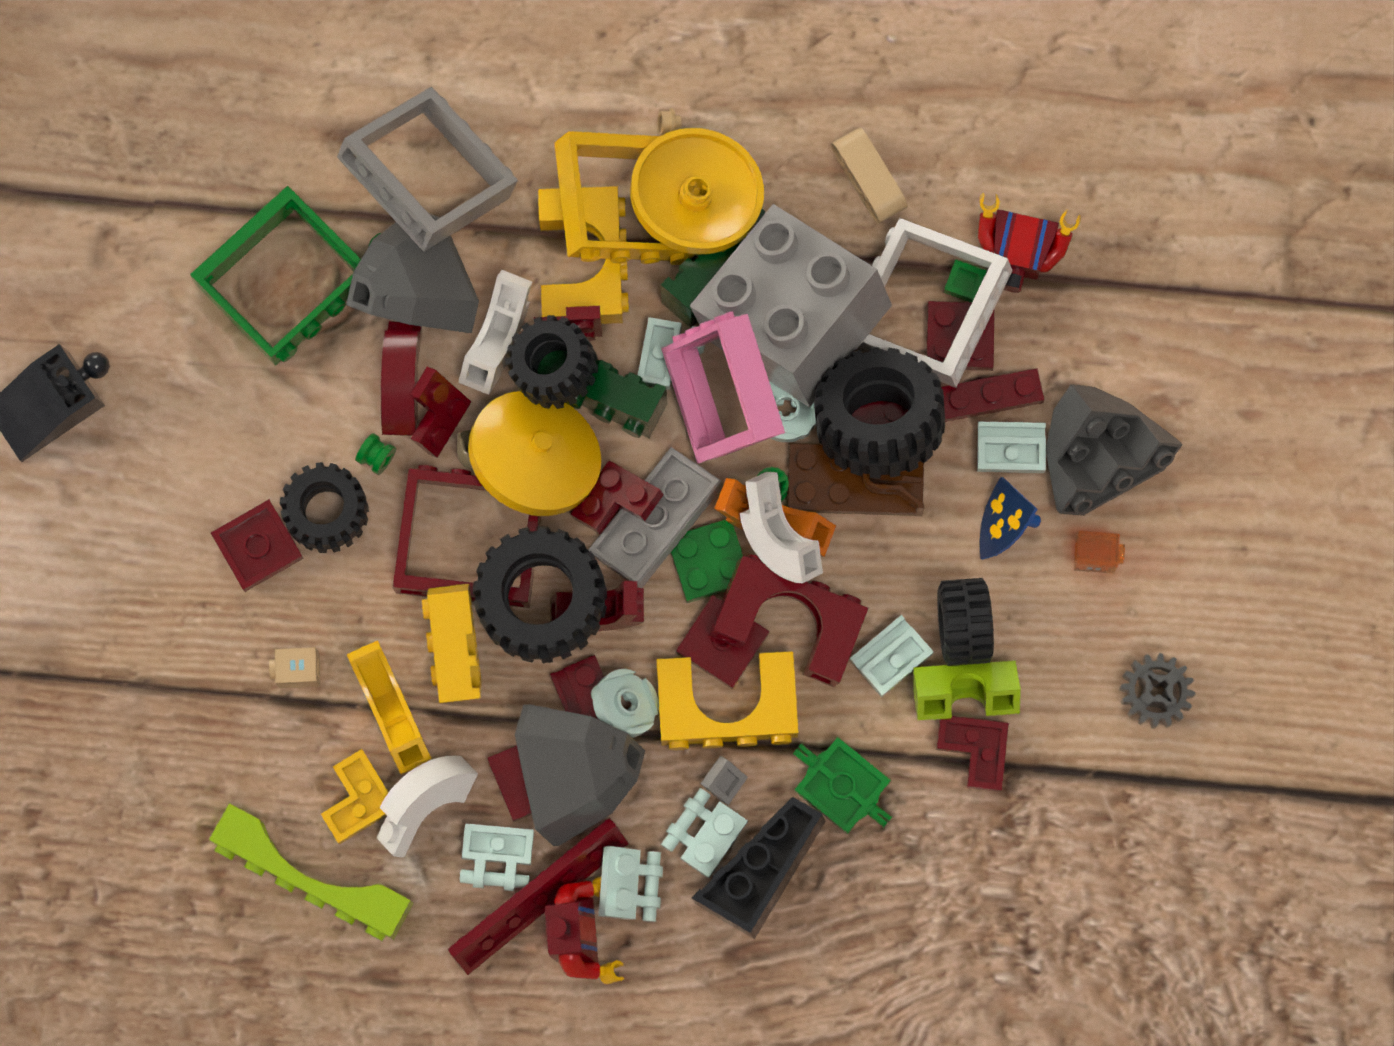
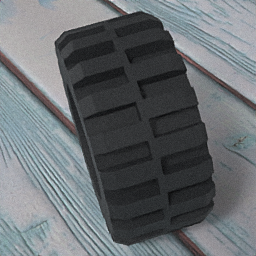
(874, 378)
(534, 550)

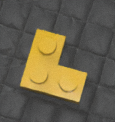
(365, 798)

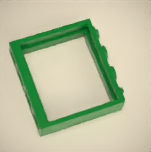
(246, 239)

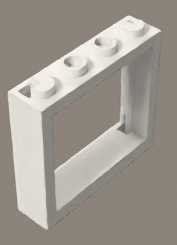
(980, 310)

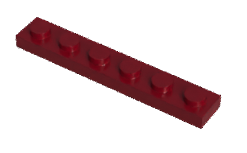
(969, 398)
(531, 900)

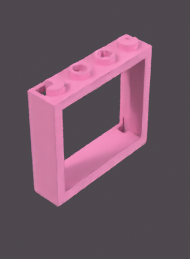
(748, 377)

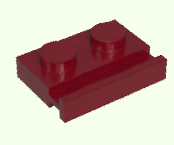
(576, 684)

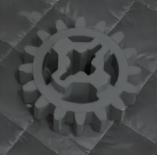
(1165, 701)

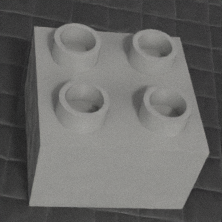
(802, 299)

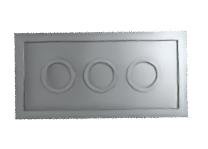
(639, 547)

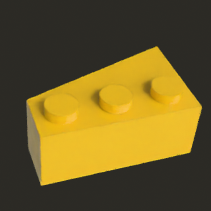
(453, 643)

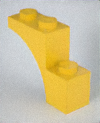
(389, 707)

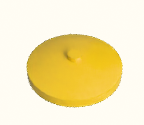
(696, 191)
(534, 455)

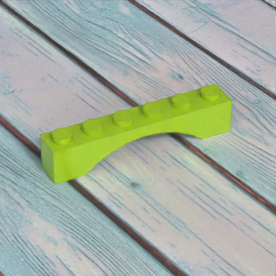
(373, 905)

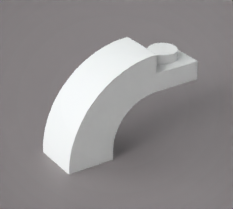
(773, 537)
(418, 794)

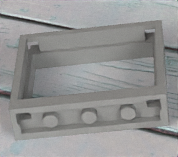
(396, 197)

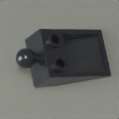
(45, 404)

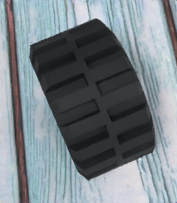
(534, 345)
(309, 485)
(965, 621)

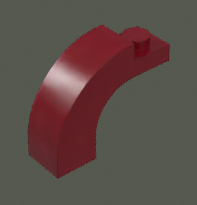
(399, 378)
(623, 606)

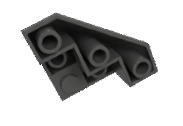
(414, 285)
(1102, 449)
(573, 769)

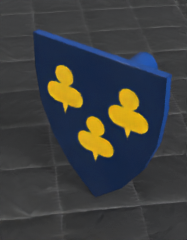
(1005, 519)

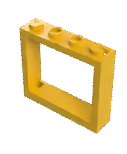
(603, 146)

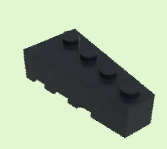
(757, 876)

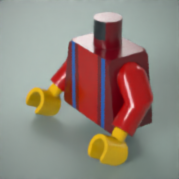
(1026, 241)
(573, 933)

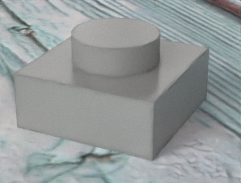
(724, 780)

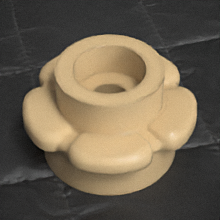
(668, 122)

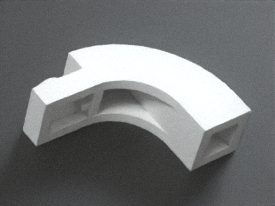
(504, 318)

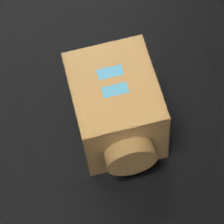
(295, 667)

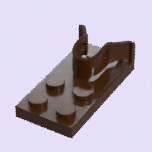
(824, 487)

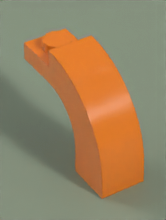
(808, 524)

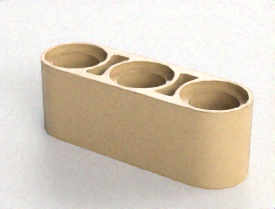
(869, 175)

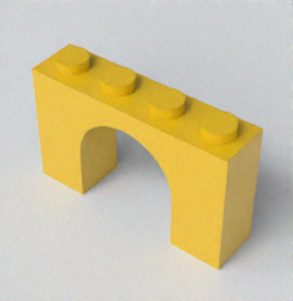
(602, 220)
(772, 718)

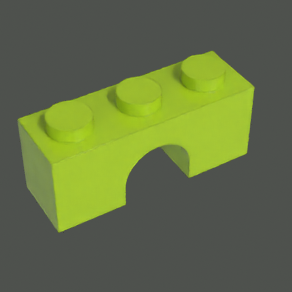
(990, 683)

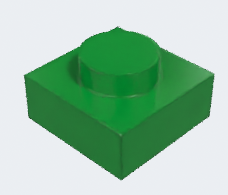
(964, 281)

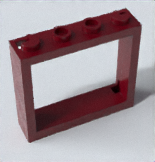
(418, 585)

